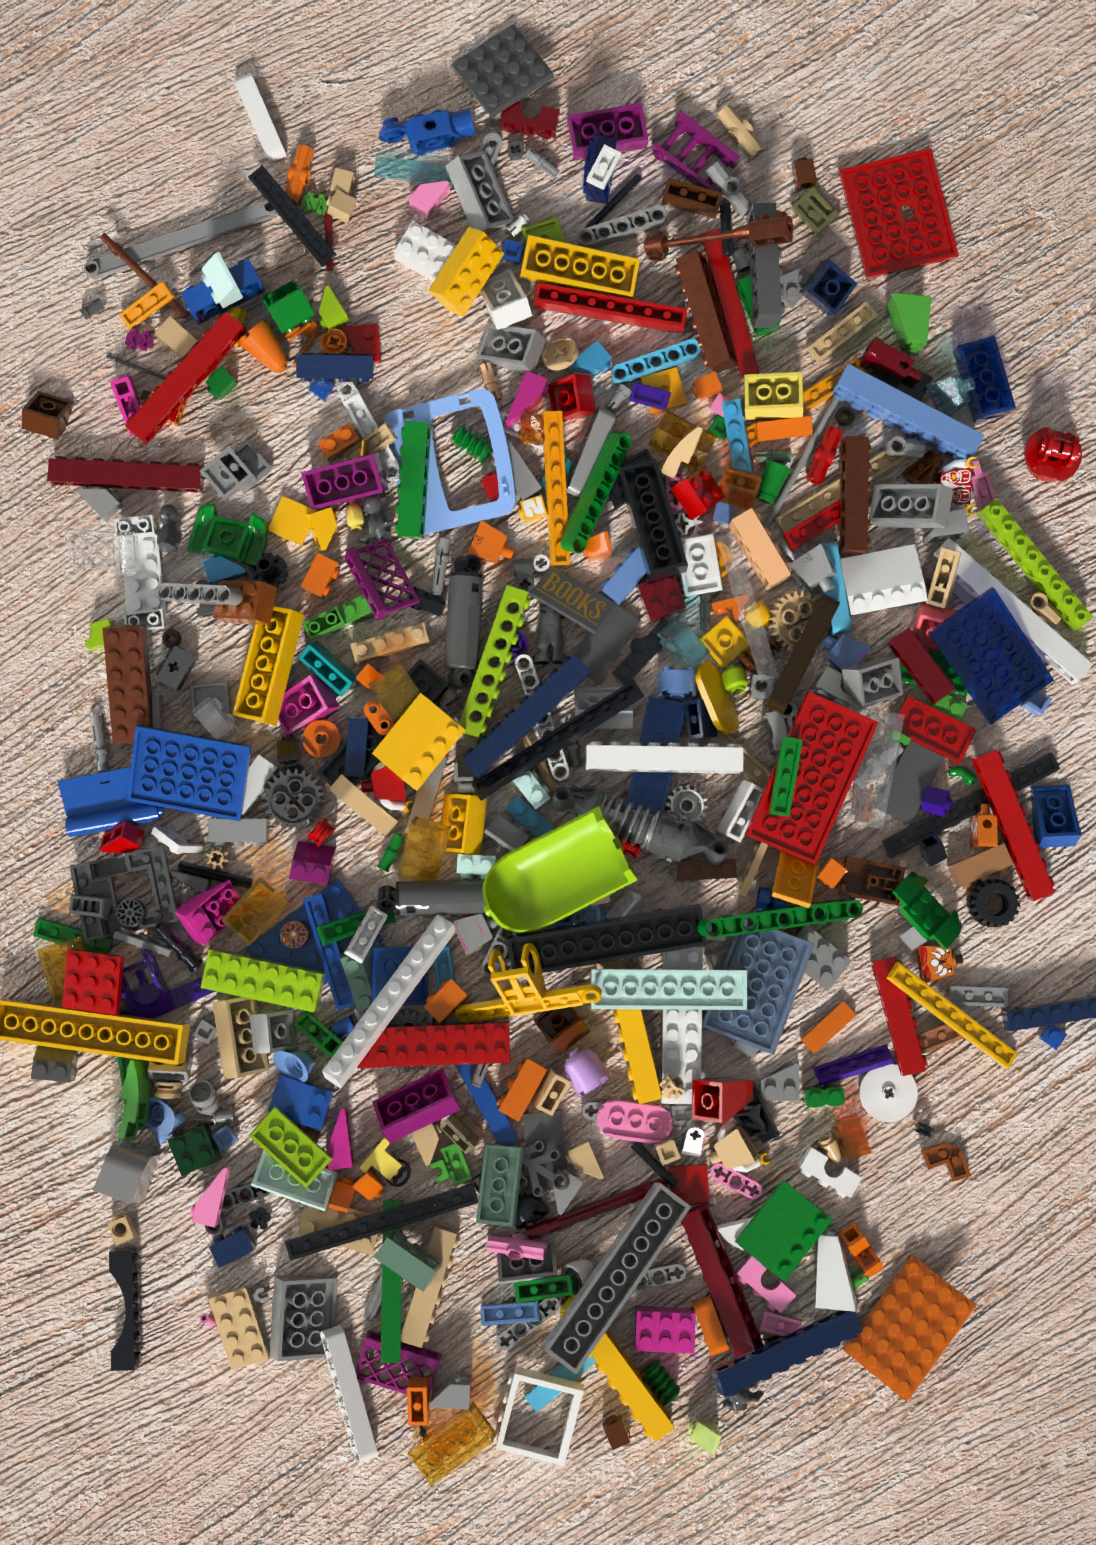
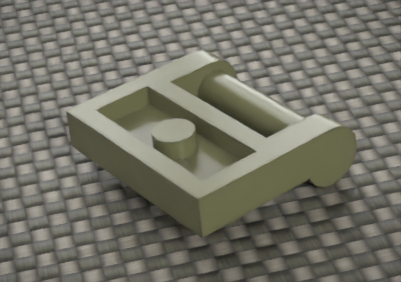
(811, 213)

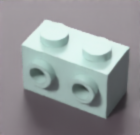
(532, 790)
(474, 864)

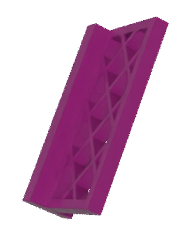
(366, 583)
(417, 1355)

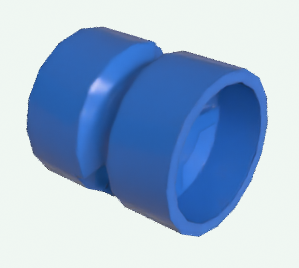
(766, 901)

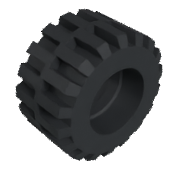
(1008, 909)

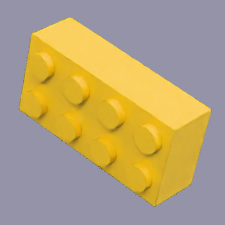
(466, 271)

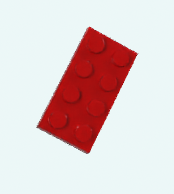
(936, 730)

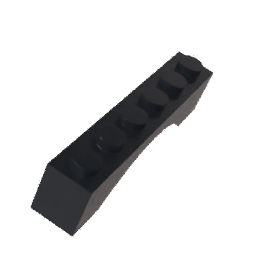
(123, 1268)

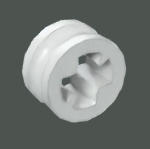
(545, 567)

